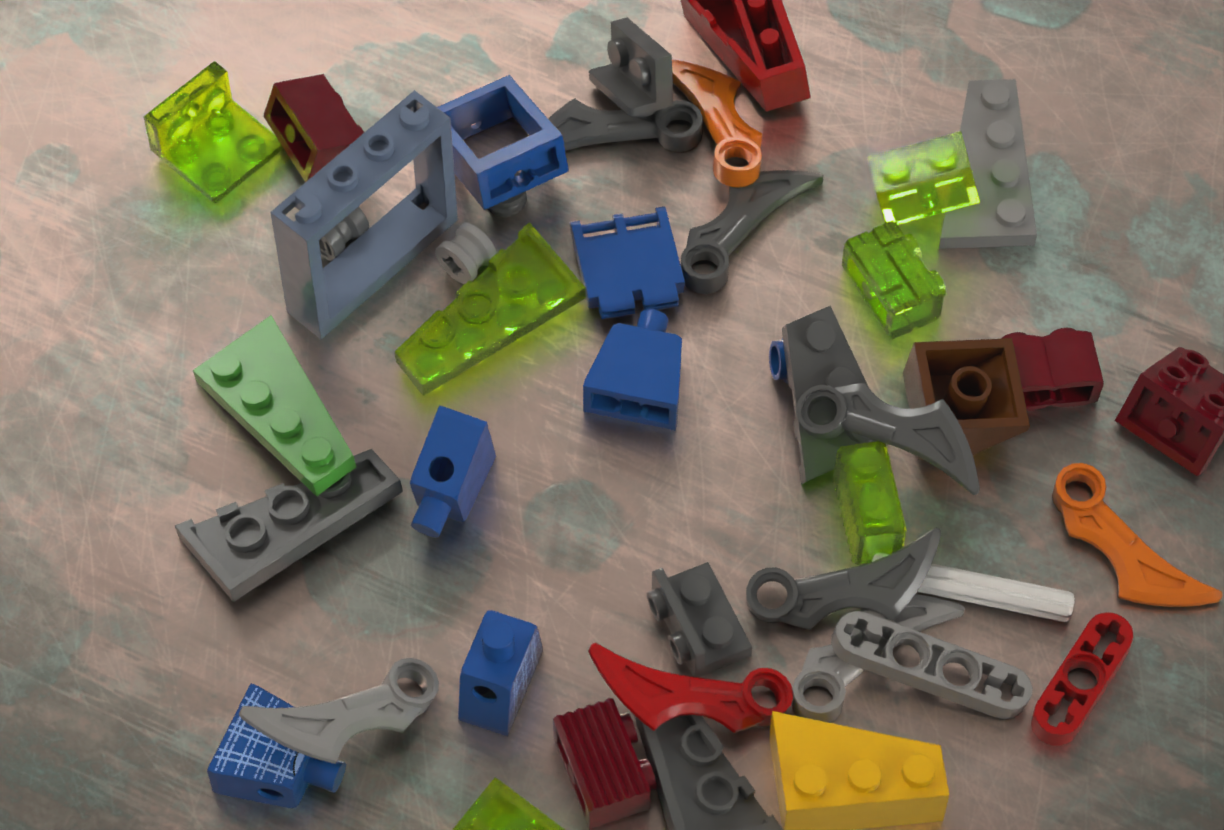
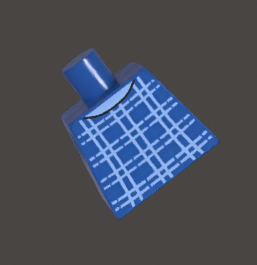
(498, 660)
(260, 768)

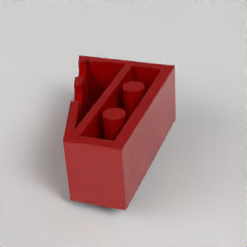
(755, 45)

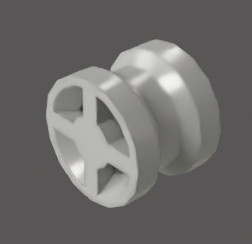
(465, 253)

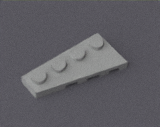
(1000, 171)

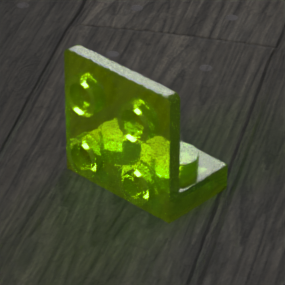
(209, 135)

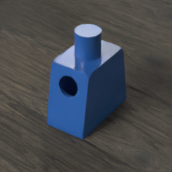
(637, 373)
(450, 470)

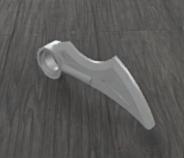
(826, 670)
(326, 727)

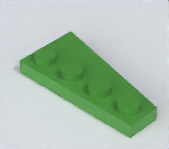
(277, 404)

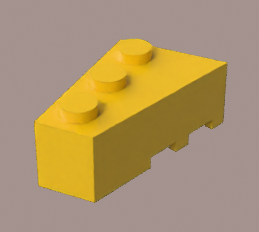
(853, 776)

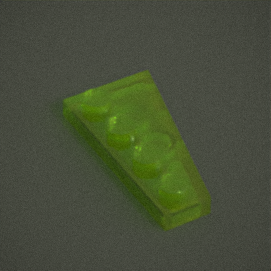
(505, 302)

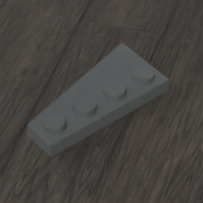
(269, 534)

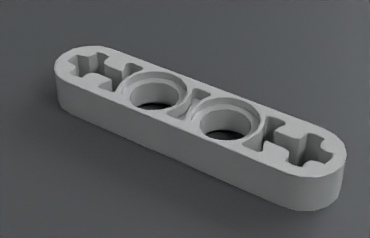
(929, 673)

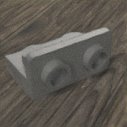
(639, 71)
(700, 619)

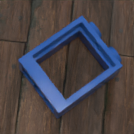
(492, 177)

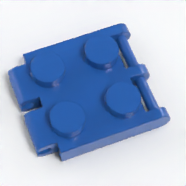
(628, 264)

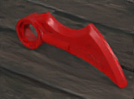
(662, 695)

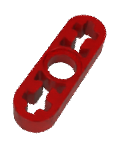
(1082, 700)

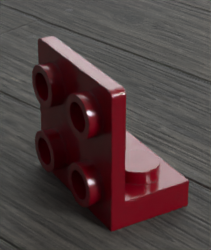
(1178, 409)

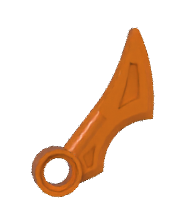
(714, 97)
(1140, 570)

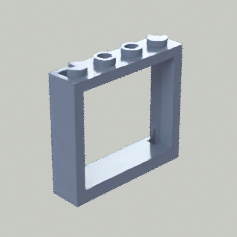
(328, 295)

